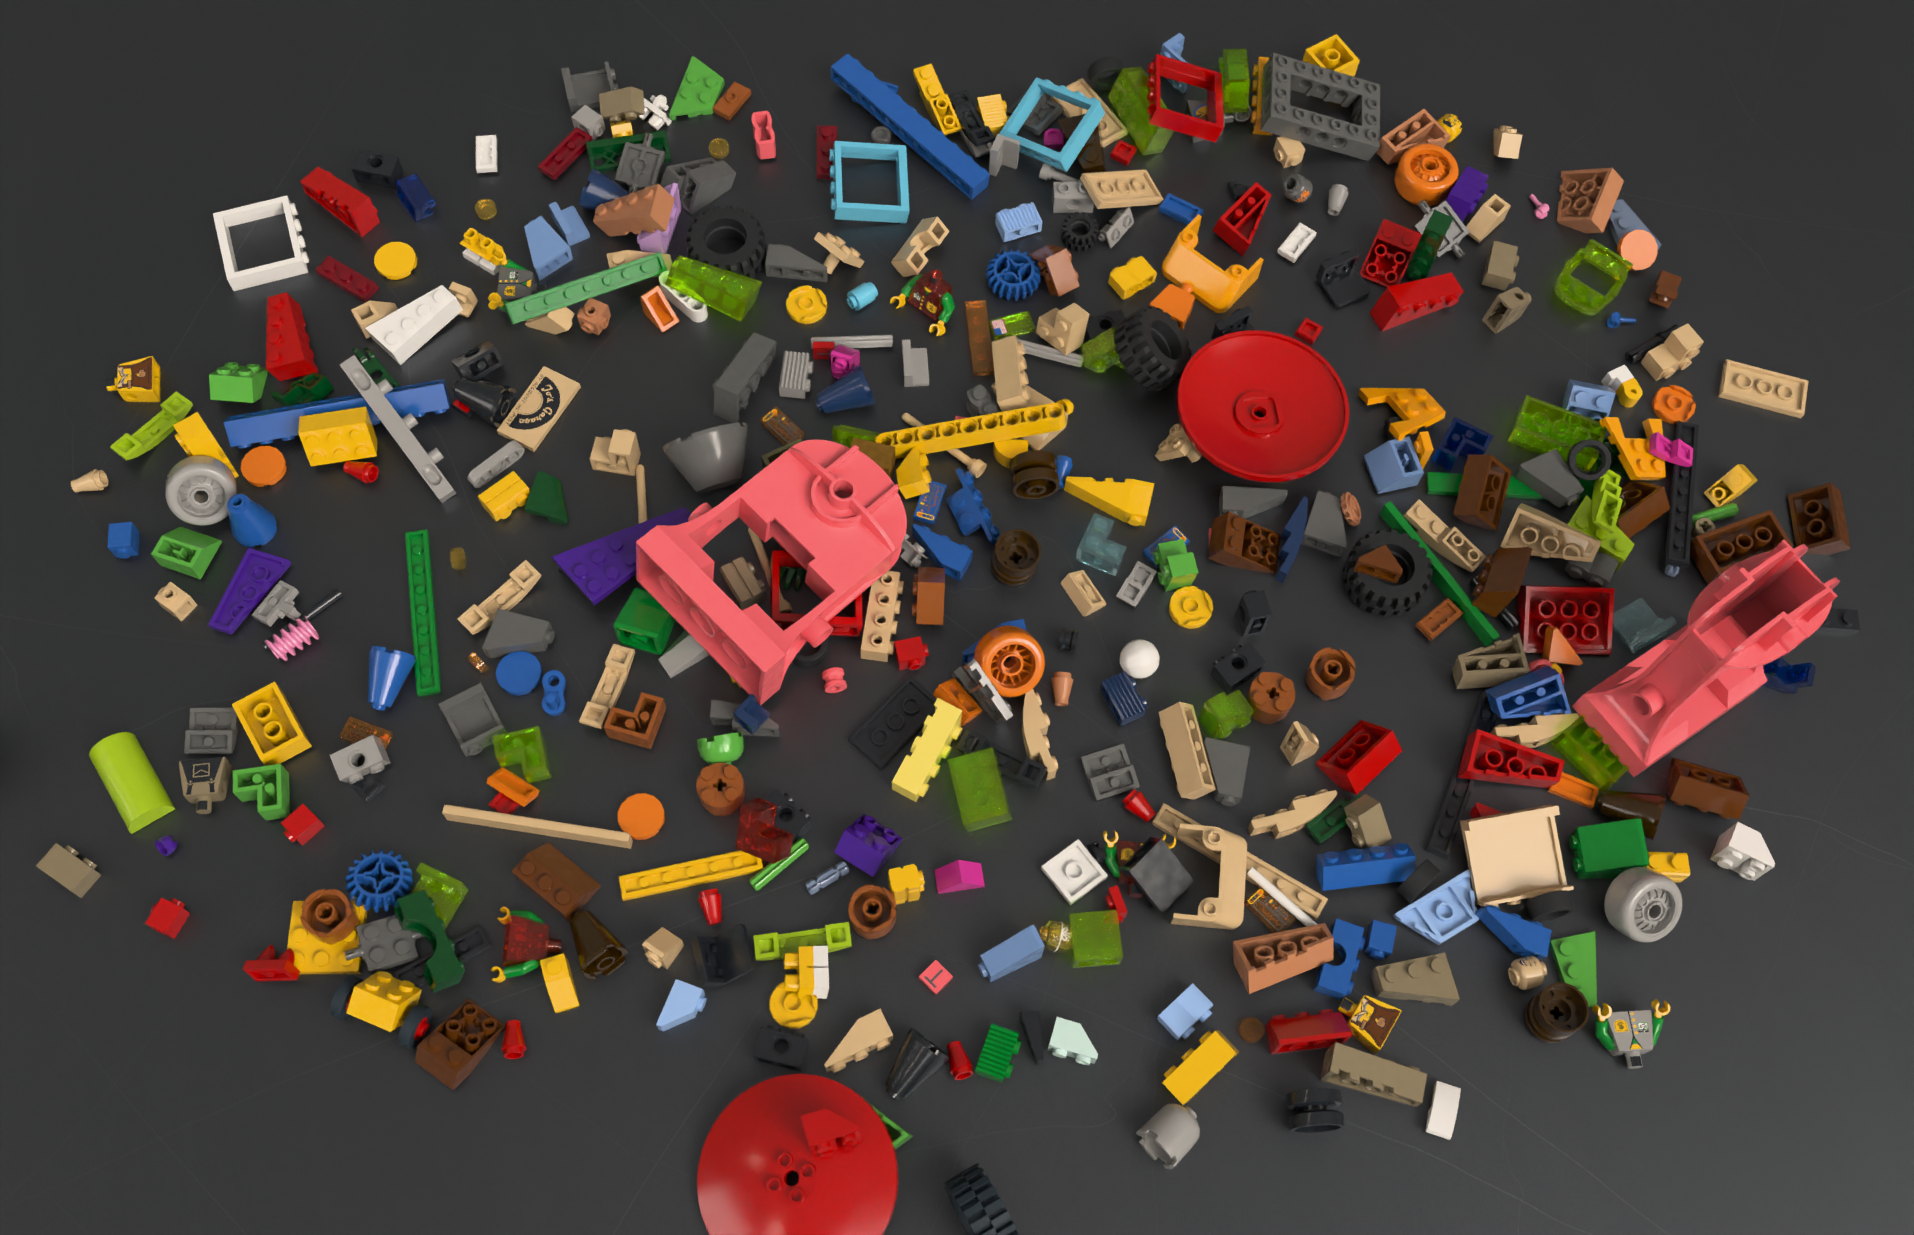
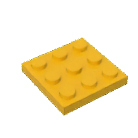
(319, 957)

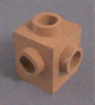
(593, 316)

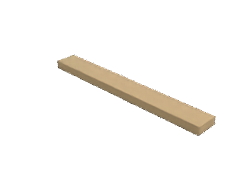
(537, 826)
(1301, 895)

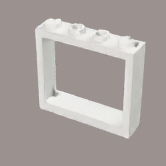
(269, 272)

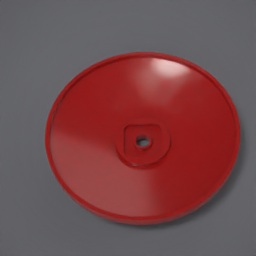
(1269, 374)
(763, 1139)

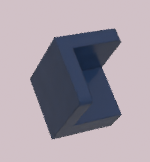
(751, 715)

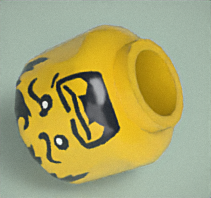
(1451, 124)

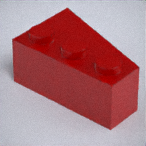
(1242, 218)

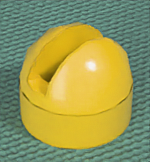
(1067, 404)

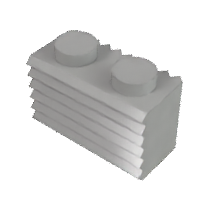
(794, 375)

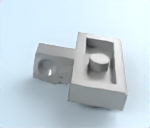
(277, 605)

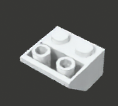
(1743, 852)

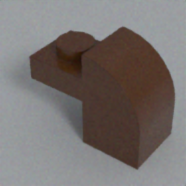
(1665, 289)

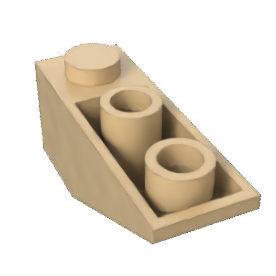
(865, 1035)

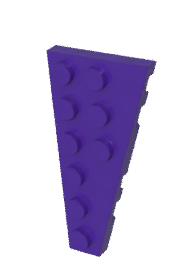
(611, 560)

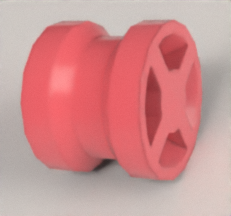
(834, 680)

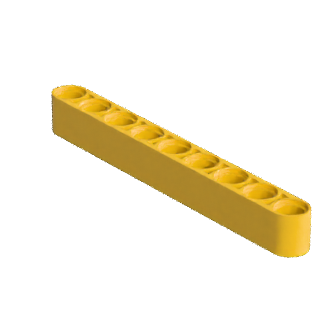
(980, 426)

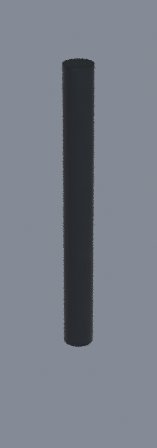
(310, 613)

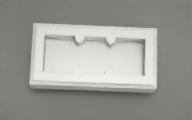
(486, 153)
(1296, 242)

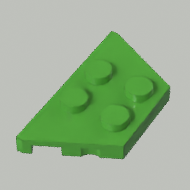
(698, 91)

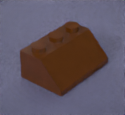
(1482, 492)
(1640, 506)
(1819, 520)
(1500, 579)
(1706, 789)
(556, 880)

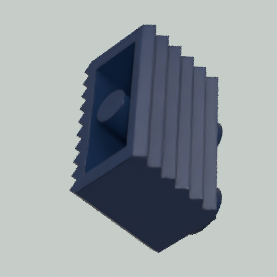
(1123, 698)

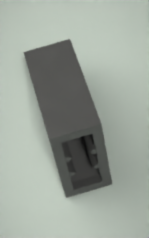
(705, 185)
(1551, 479)
(1325, 525)
(516, 633)
(1228, 768)

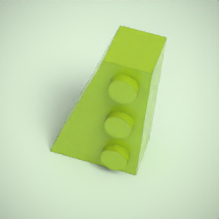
(1615, 544)

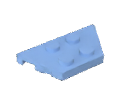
(1442, 911)

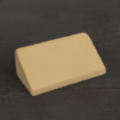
(1083, 592)

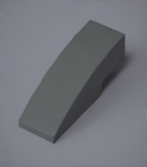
(722, 715)

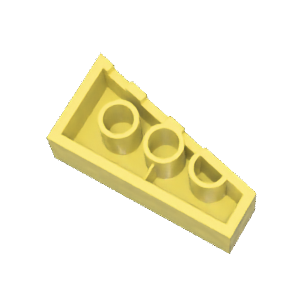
(928, 751)

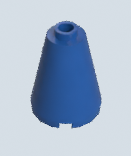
(250, 521)
(387, 675)

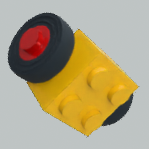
(385, 1004)

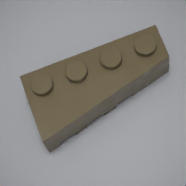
(1373, 1075)

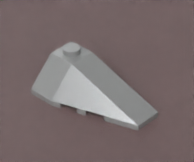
(682, 654)

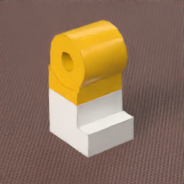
(1624, 386)

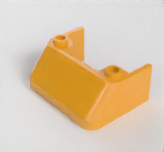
(1210, 283)

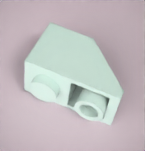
(1071, 1040)

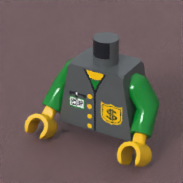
(513, 283)

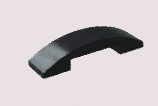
(969, 120)
(1010, 764)

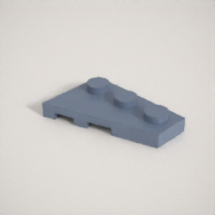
(1625, 220)

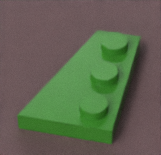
(1576, 963)

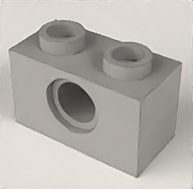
(1071, 198)
(346, 760)

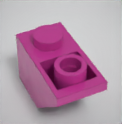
(843, 360)

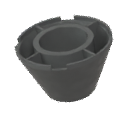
(710, 456)

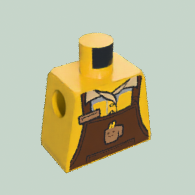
(137, 380)
(1370, 1021)

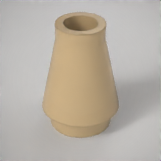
(91, 481)

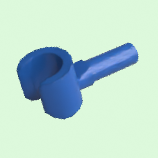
(1615, 320)

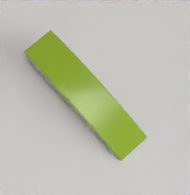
(1606, 501)

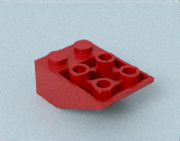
(1390, 254)

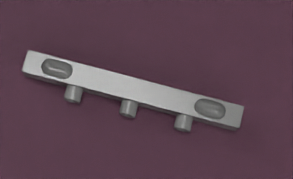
(399, 428)

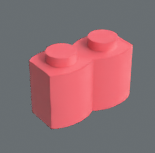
(763, 135)

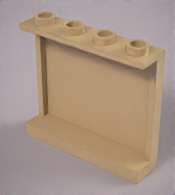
(1514, 855)

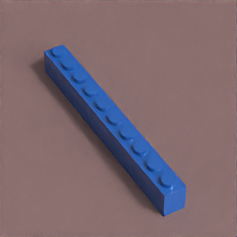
(910, 126)
(284, 421)

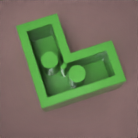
(1175, 565)
(266, 785)

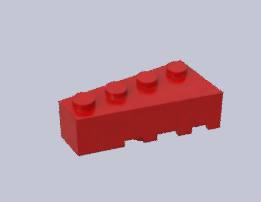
(341, 200)
(1504, 761)

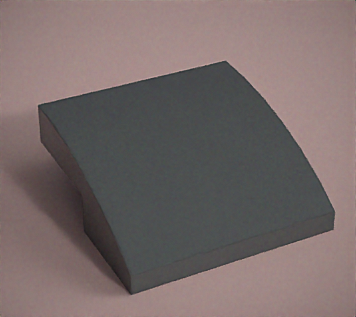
(1041, 116)
(211, 731)
(1109, 772)

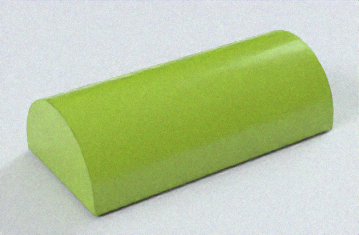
(130, 780)

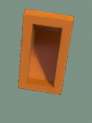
(658, 309)
(1557, 648)

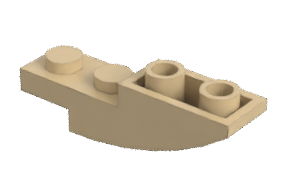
(1441, 538)
(1034, 726)
(1538, 731)
(1301, 812)

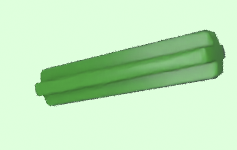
(1716, 513)
(772, 870)

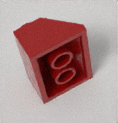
(1359, 756)
(1306, 1031)

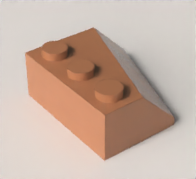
(1588, 198)

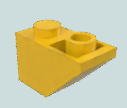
(912, 474)
(1730, 485)

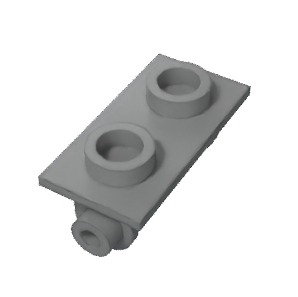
(1119, 225)
(912, 552)

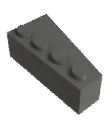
(742, 376)

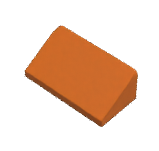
(957, 696)

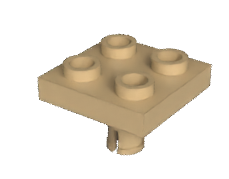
(838, 252)
(1177, 446)

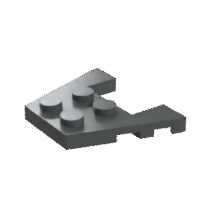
(984, 692)

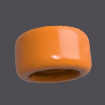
(1426, 174)
(1024, 667)

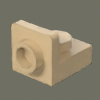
(465, 298)

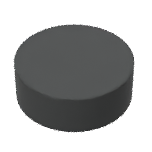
(881, 135)

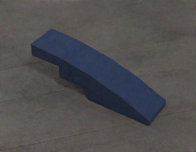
(1293, 536)

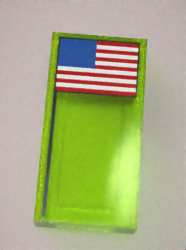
(1011, 325)

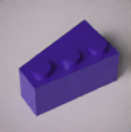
(1467, 192)

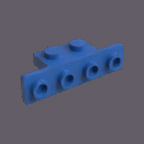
(969, 509)

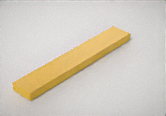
(688, 874)

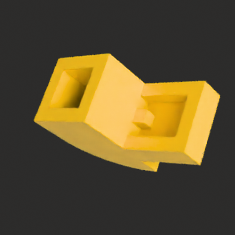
(1007, 449)

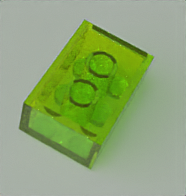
(1589, 754)
(979, 789)

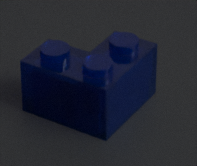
(1461, 440)

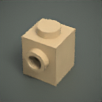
(1288, 151)
(175, 601)

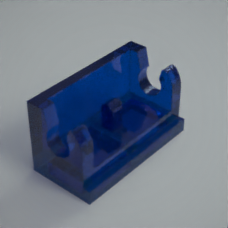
(415, 197)

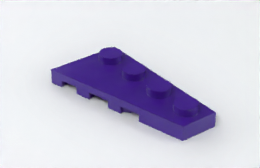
(247, 588)

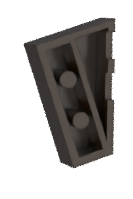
(1091, 156)

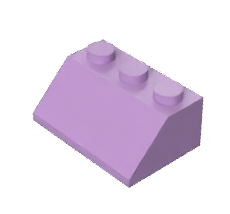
(658, 240)

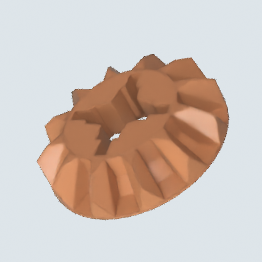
(1350, 509)

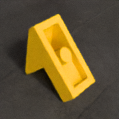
(621, 129)

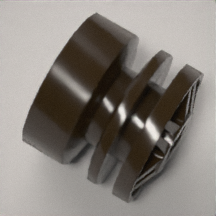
(1019, 548)
(1564, 1004)

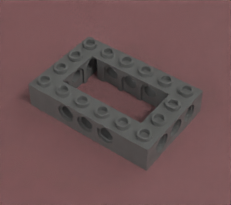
(1278, 117)

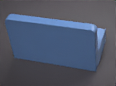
(569, 224)

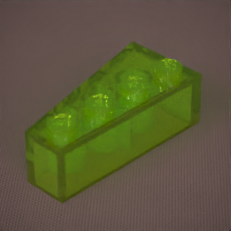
(1235, 80)
(714, 286)

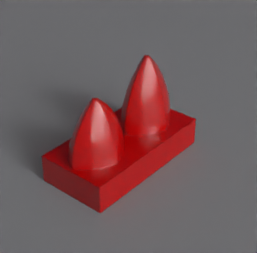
(268, 969)

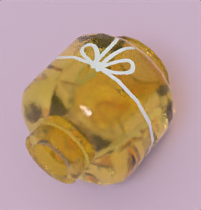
(1056, 936)

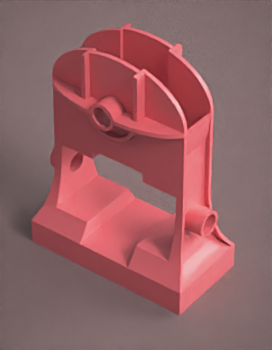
(826, 510)
(1714, 661)

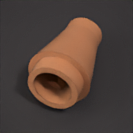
(1061, 687)

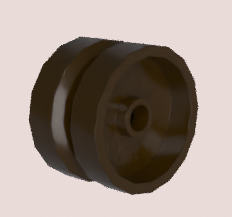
(1034, 474)

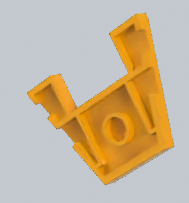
(1413, 405)
(1635, 451)

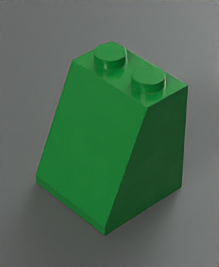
(644, 623)
(1608, 848)

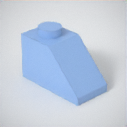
(681, 1005)

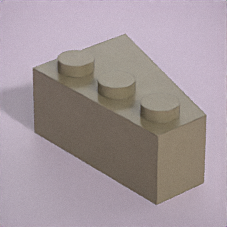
(1491, 665)
(1417, 979)

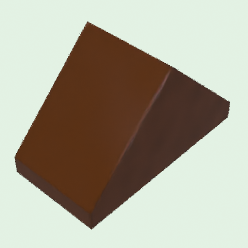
(1379, 564)

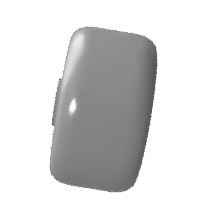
(195, 475)
(1643, 904)

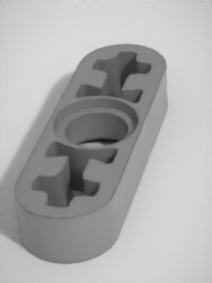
(495, 464)

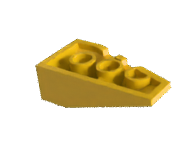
(1123, 500)

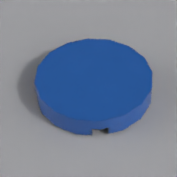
(519, 673)

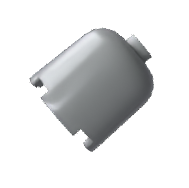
(1170, 1134)

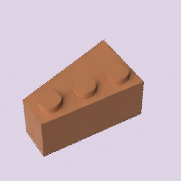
(1416, 130)

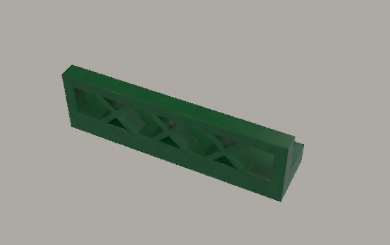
(612, 148)

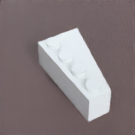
(414, 323)

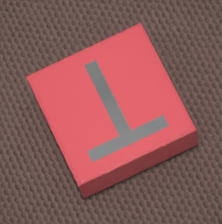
(935, 977)

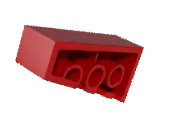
(1415, 299)
(286, 339)

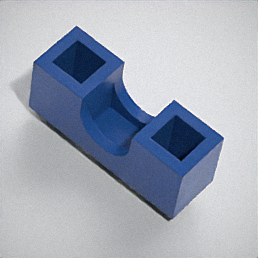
(1335, 980)

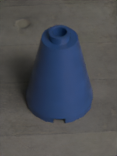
(600, 190)
(846, 393)

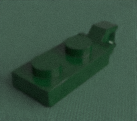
(1329, 821)

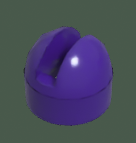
(166, 845)

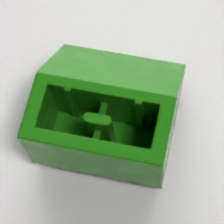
(237, 382)
(186, 551)

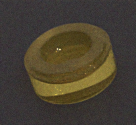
(719, 148)
(485, 209)
(458, 558)

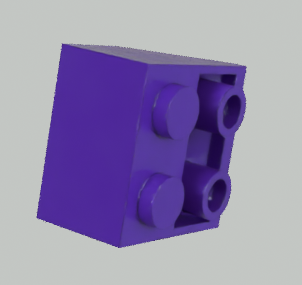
(868, 844)

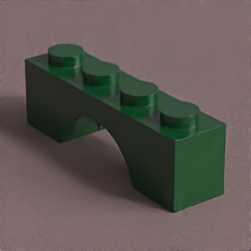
(1429, 245)
(418, 914)

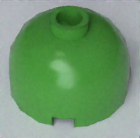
(721, 748)

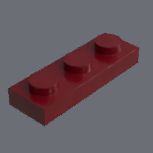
(825, 141)
(565, 154)
(347, 279)

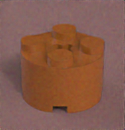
(1330, 673)
(1278, 689)
(716, 777)
(877, 899)
(338, 925)

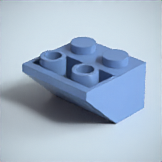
(1588, 399)
(1394, 465)

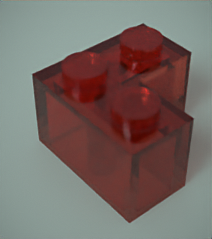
(757, 832)

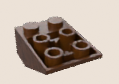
(1243, 544)
(459, 1043)

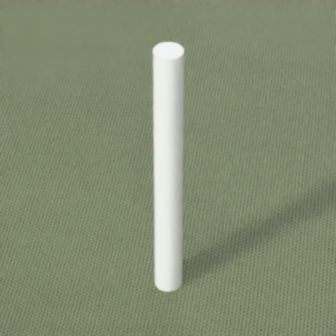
(1280, 897)

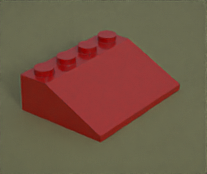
(1578, 612)

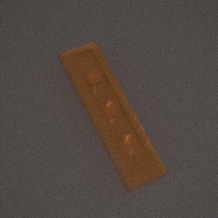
(979, 337)

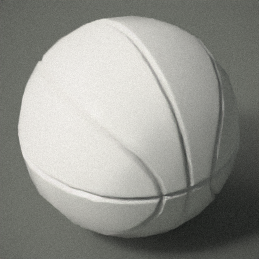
(1139, 658)

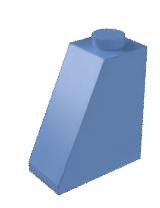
(546, 248)
(1012, 954)

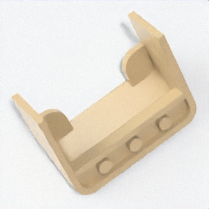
(1228, 908)

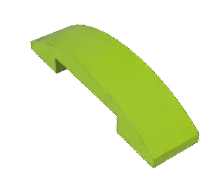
(154, 431)
(775, 945)

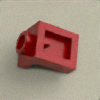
(1115, 902)

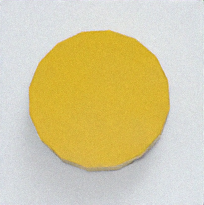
(395, 260)
(806, 304)
(1190, 607)
(791, 1010)

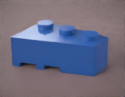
(1530, 695)

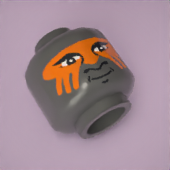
(1297, 188)

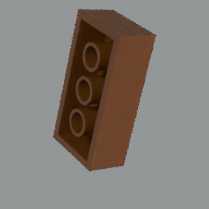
(1736, 542)

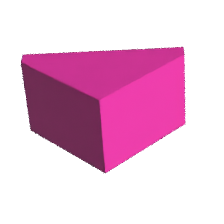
(959, 876)

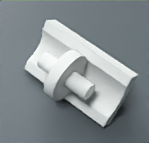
(658, 117)

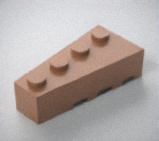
(636, 212)
(1281, 955)

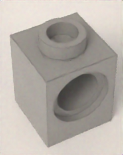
(589, 122)

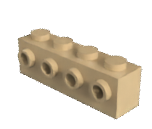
(1010, 373)
(880, 617)
(1186, 751)

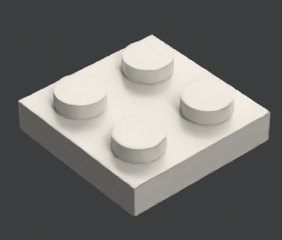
(1074, 872)

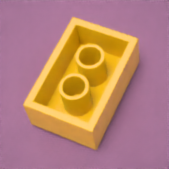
(338, 436)
(271, 725)

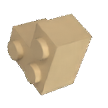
(1064, 327)
(1673, 353)
(617, 453)

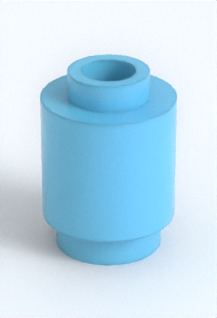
(862, 295)

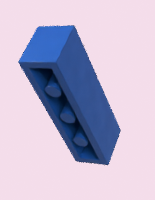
(1364, 866)

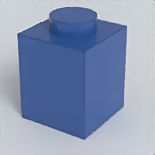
(123, 539)
(1379, 940)

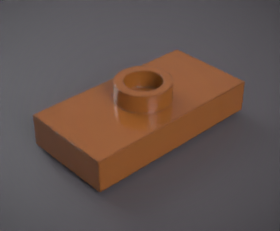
(732, 101)
(1439, 619)

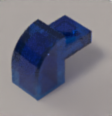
(1787, 677)

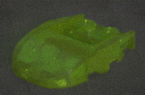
(1583, 297)

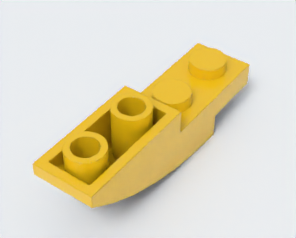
(935, 100)

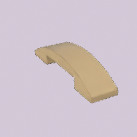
(505, 598)
(609, 687)

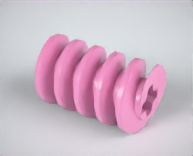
(292, 639)

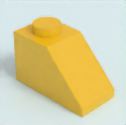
(559, 983)

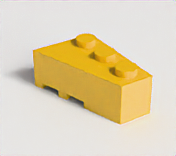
(198, 440)
(1199, 1066)

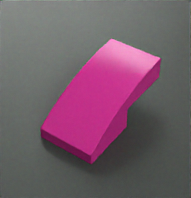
(1671, 451)

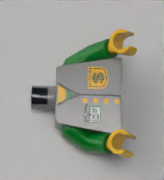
(1629, 1031)

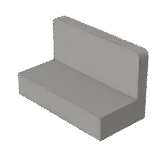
(1003, 152)
(914, 365)

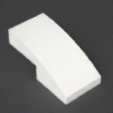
(1443, 1110)

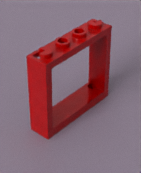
(1192, 75)
(841, 625)

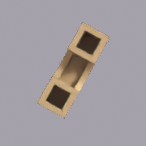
(911, 256)

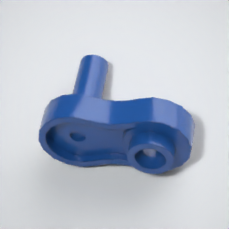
(553, 699)

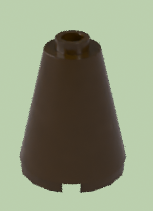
(1634, 805)
(596, 946)

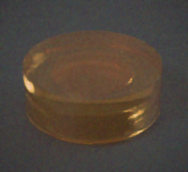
(477, 662)
(1251, 1030)

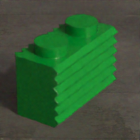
(997, 1053)

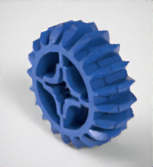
(1017, 267)
(360, 877)

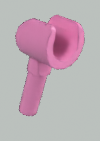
(1541, 210)

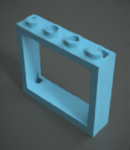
(1077, 140)
(869, 212)

